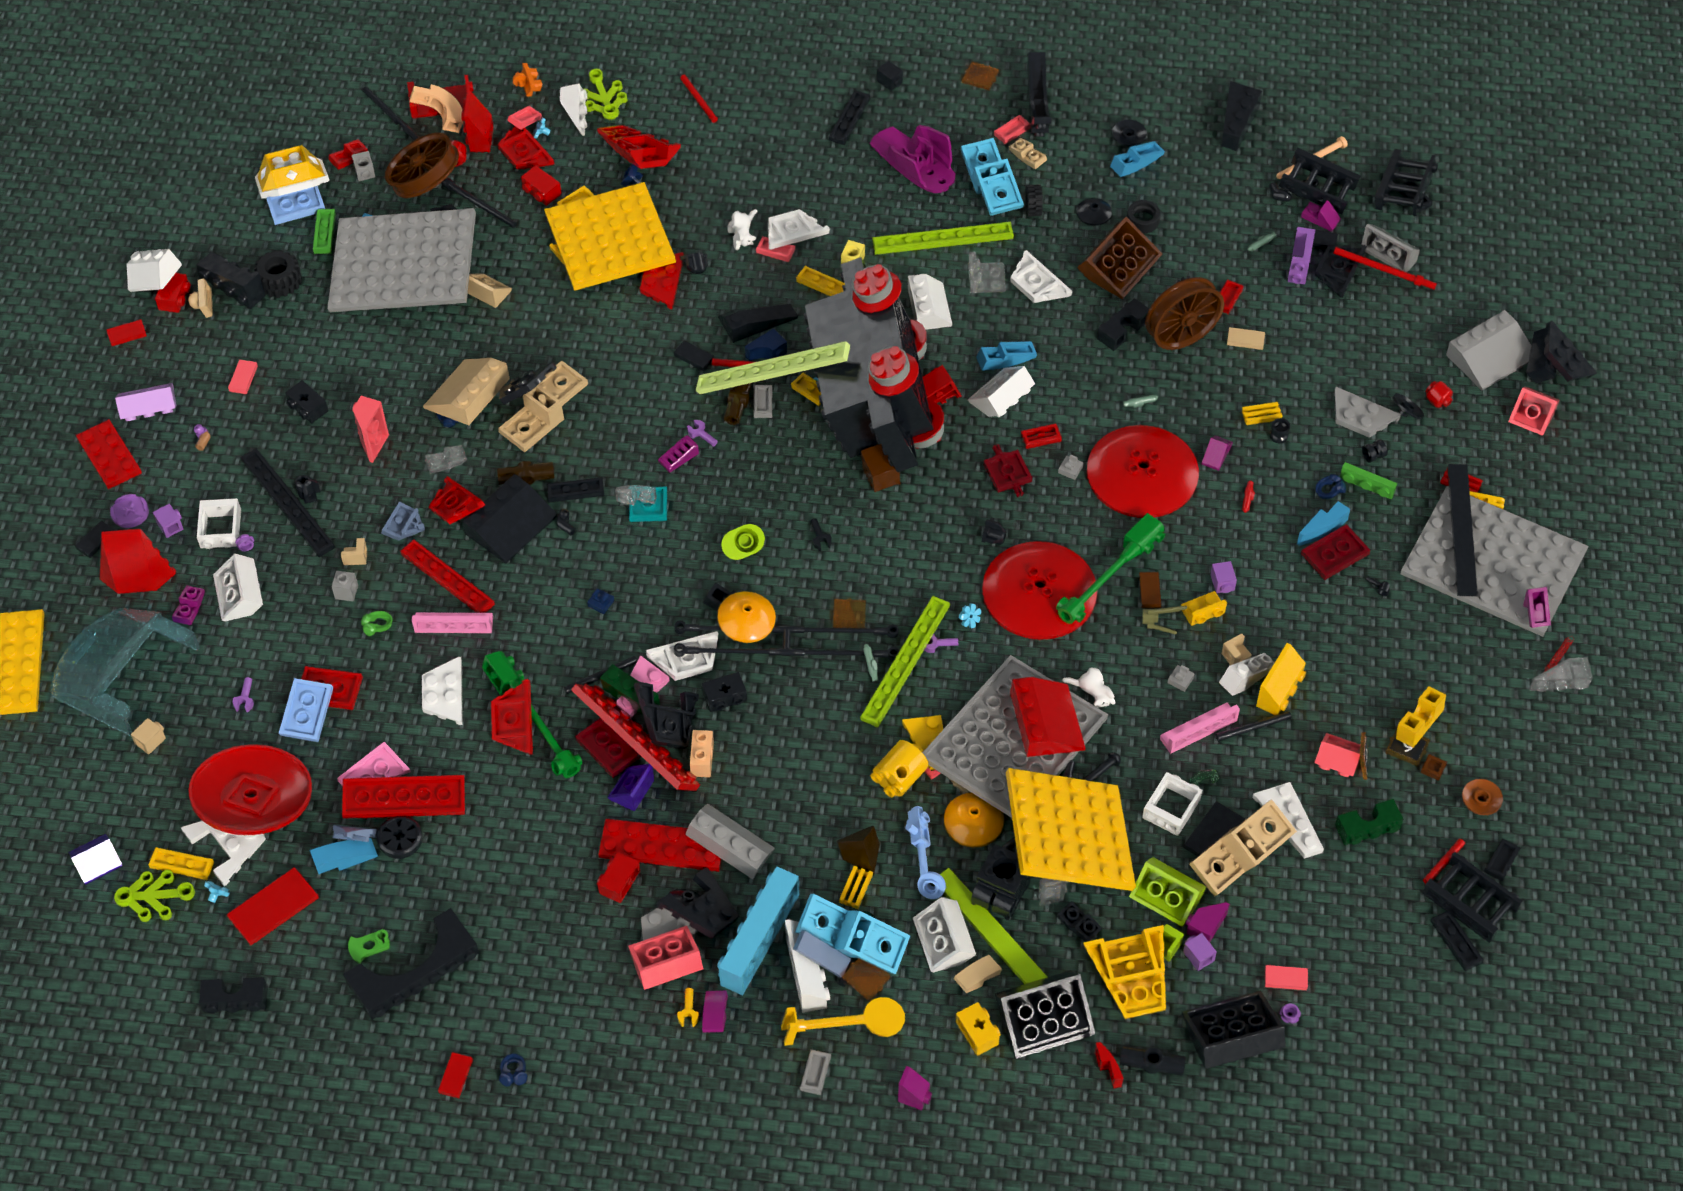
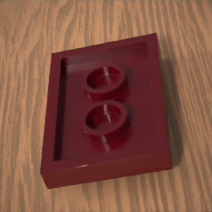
(1335, 552)
(607, 747)

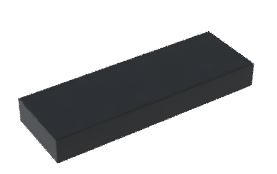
(575, 489)
(1457, 940)

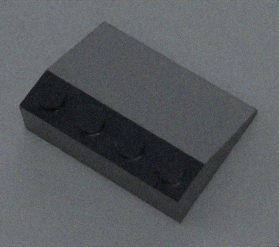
(509, 519)
(1045, 1013)
(1234, 1029)

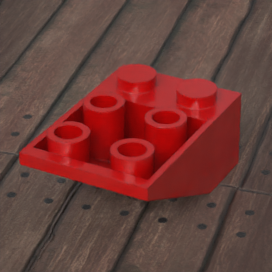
(477, 124)

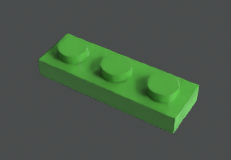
(324, 231)
(1368, 480)

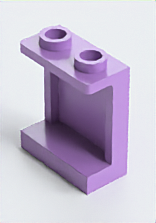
(1302, 248)

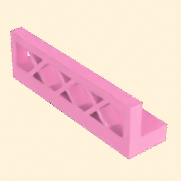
(452, 622)
(1200, 727)

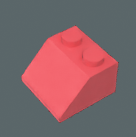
(1533, 410)
(1338, 755)

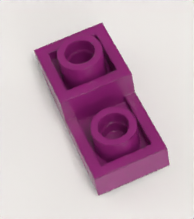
(189, 605)
(714, 1011)

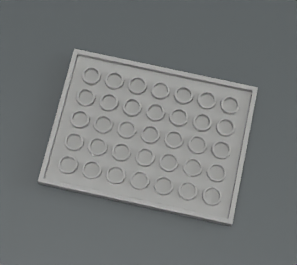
(402, 260)
(1508, 560)
(988, 741)

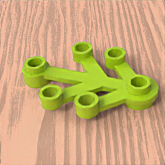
(609, 110)
(151, 894)

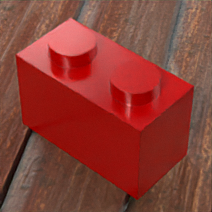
(541, 185)
(173, 295)
(618, 877)

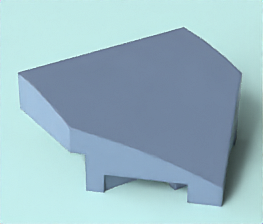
(403, 522)
(353, 833)

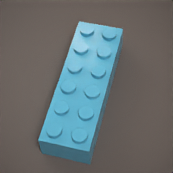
(758, 930)

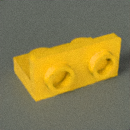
(1204, 608)

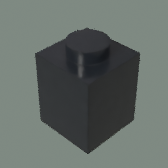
(889, 75)

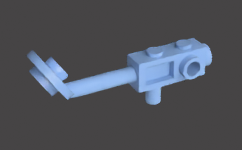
(919, 832)

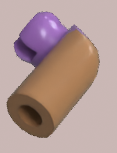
(203, 435)

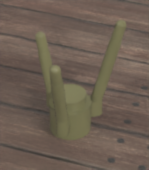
(1150, 617)

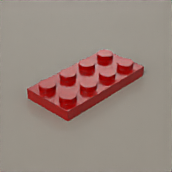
(108, 454)

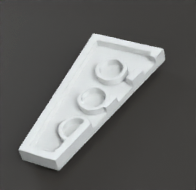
(1305, 838)

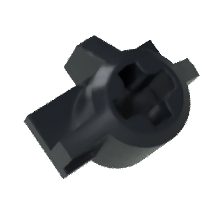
(696, 262)
(307, 488)
(993, 532)

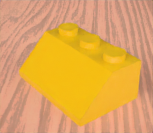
(1281, 681)

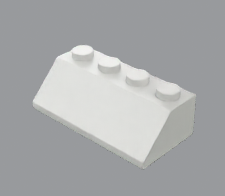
(807, 975)

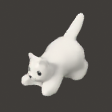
(740, 227)
(1093, 683)

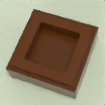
(1433, 767)

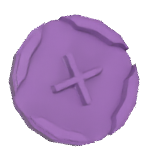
(129, 511)

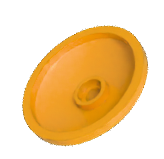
(746, 625)
(972, 829)

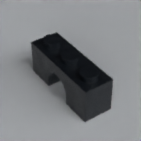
(1113, 332)
(250, 997)

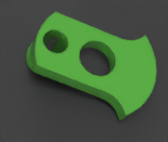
(356, 945)

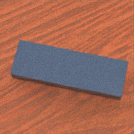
(821, 953)

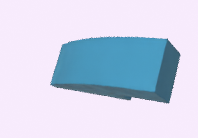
(1136, 158)
(1005, 355)
(1324, 524)
(342, 855)

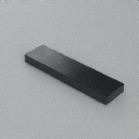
(849, 117)

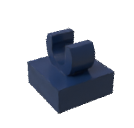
(631, 175)
(600, 601)

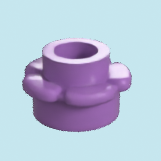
(245, 542)
(1290, 1008)

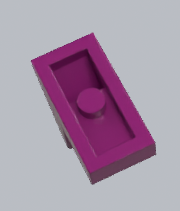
(1321, 216)
(1538, 607)

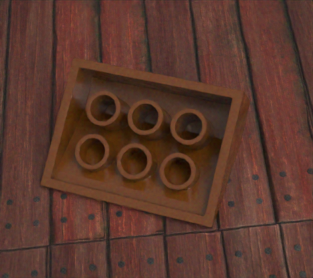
(1120, 259)

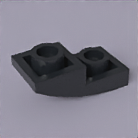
(1078, 922)

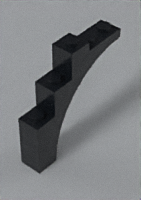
(1037, 91)

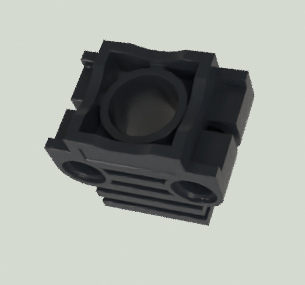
(1000, 893)

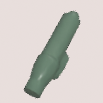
(1262, 241)
(1140, 401)
(871, 663)

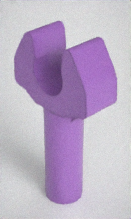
(700, 432)
(935, 642)
(244, 697)

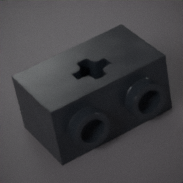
(306, 402)
(724, 692)

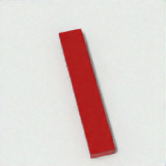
(447, 577)

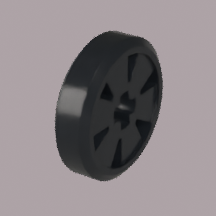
(407, 845)

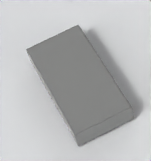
(762, 401)
(815, 1072)

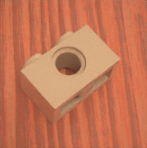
(701, 753)

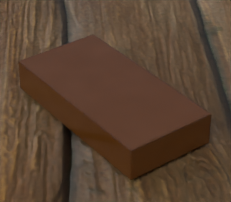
(1150, 589)

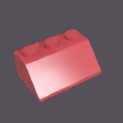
(370, 425)
(666, 957)

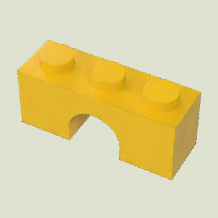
(1416, 724)

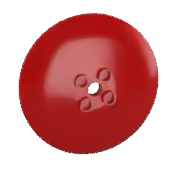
(1134, 490)
(1021, 605)
(226, 779)

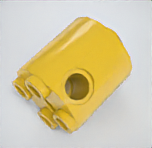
(900, 768)

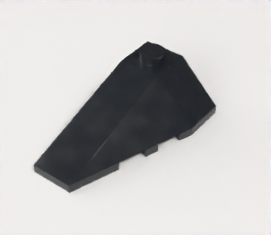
(751, 321)

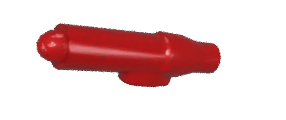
(1248, 497)

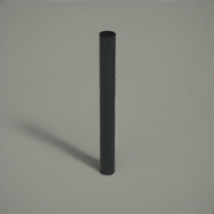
(596, 676)
(1253, 726)

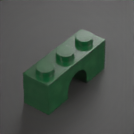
(621, 684)
(1355, 829)

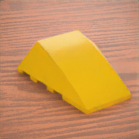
(1133, 970)

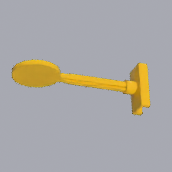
(880, 1016)

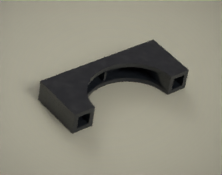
(381, 992)

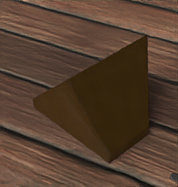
(860, 849)

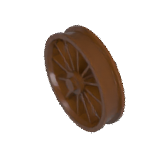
(422, 165)
(1169, 326)

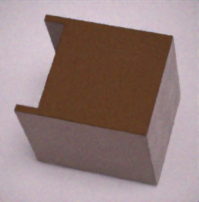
(878, 469)

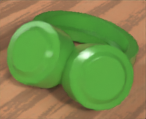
(370, 628)

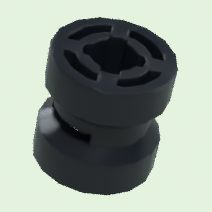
(1280, 430)
(1375, 450)

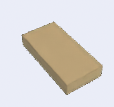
(1246, 338)

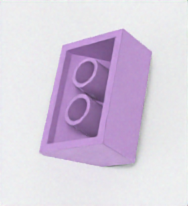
(146, 401)

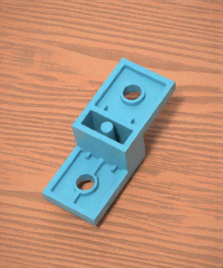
(992, 176)
(854, 933)

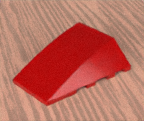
(639, 148)
(132, 563)

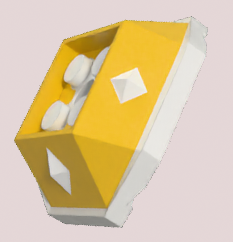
(289, 172)

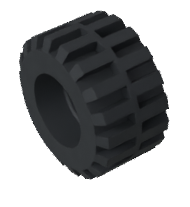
(282, 263)

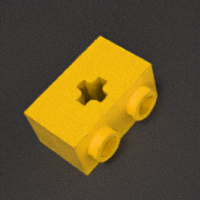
(978, 1038)

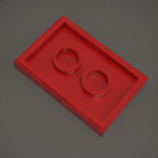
(345, 685)

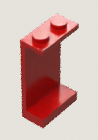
(458, 92)

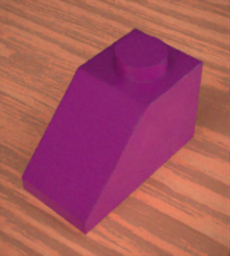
(1207, 920)
(913, 1089)

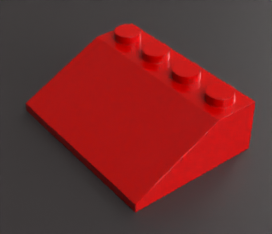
(1046, 717)

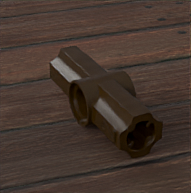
(737, 401)
(527, 471)

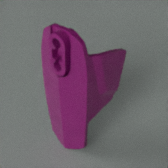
(922, 159)

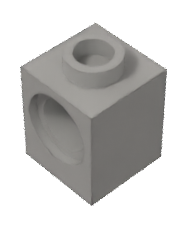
(363, 166)
(344, 586)

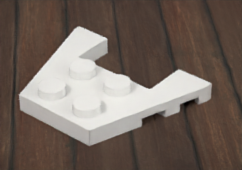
(235, 846)

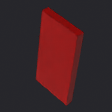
(272, 906)

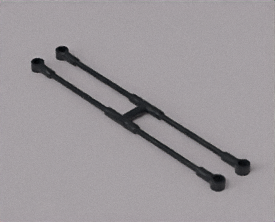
(787, 650)

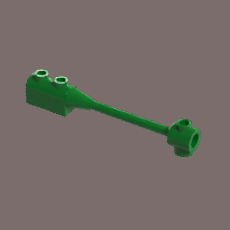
(1136, 542)
(504, 677)

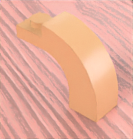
(441, 101)

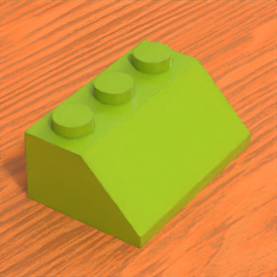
(1167, 891)

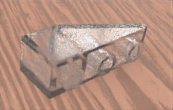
(1566, 675)

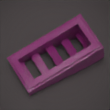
(686, 445)

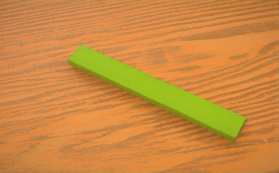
(942, 238)
(905, 661)
(992, 931)

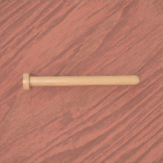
(1341, 143)

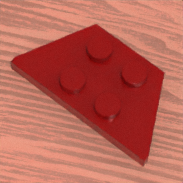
(524, 150)
(662, 282)
(454, 502)
(513, 718)

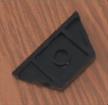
(1337, 270)
(1565, 356)
(523, 385)

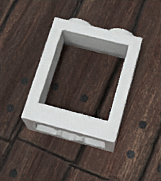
(218, 508)
(1164, 819)

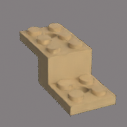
(543, 407)
(1243, 847)

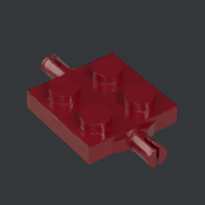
(1007, 470)

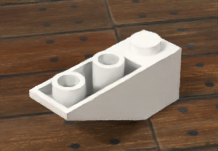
(573, 101)
(1246, 673)

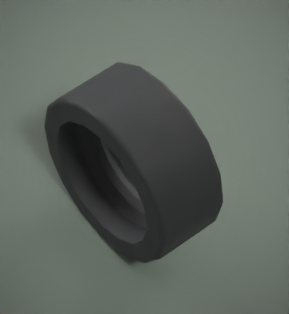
(1148, 207)

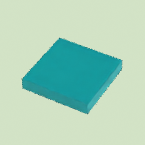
(650, 512)

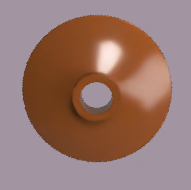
(1483, 790)

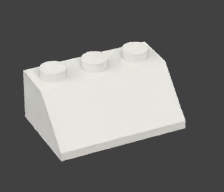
(151, 269)
(928, 301)
(1002, 391)
(237, 588)
(944, 935)

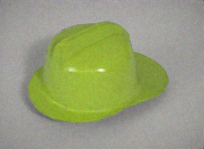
(743, 541)

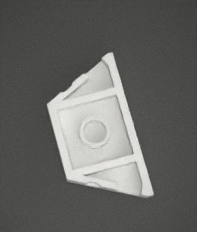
(793, 228)
(1037, 281)
(689, 664)
(444, 691)

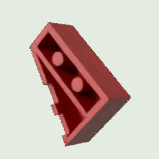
(940, 385)

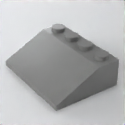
(1490, 350)

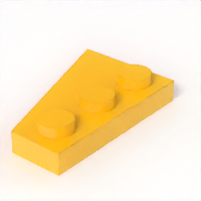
(923, 730)

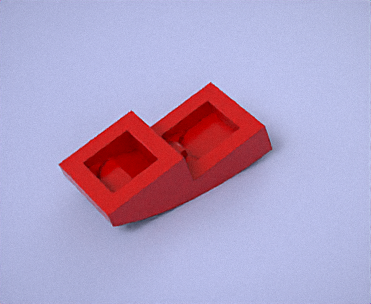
(344, 157)
(1107, 1061)

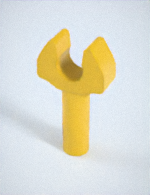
(688, 1009)

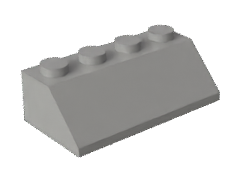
(729, 840)

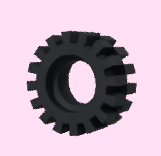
(1033, 200)

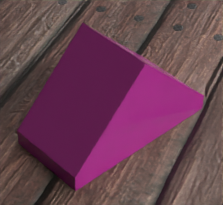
(1216, 452)

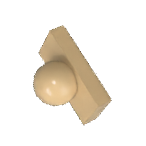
(202, 298)

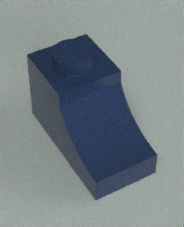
(766, 346)

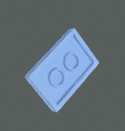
(295, 205)
(306, 710)

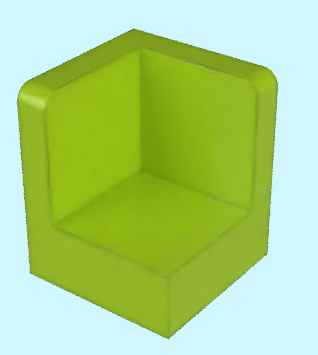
(1172, 941)

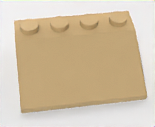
(469, 389)

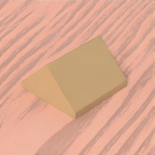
(487, 289)

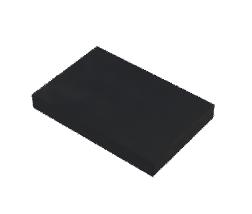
(1212, 828)

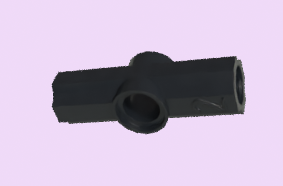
(1165, 1062)

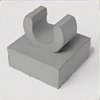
(1070, 467)
(1181, 677)

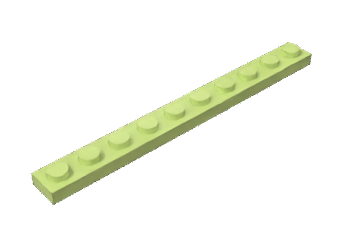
(773, 367)

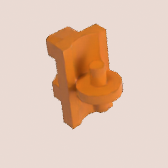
(527, 79)

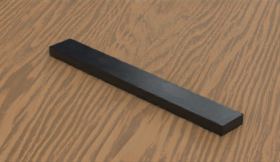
(287, 502)
(1462, 530)

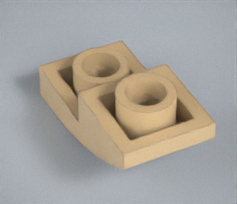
(1026, 153)
(976, 973)

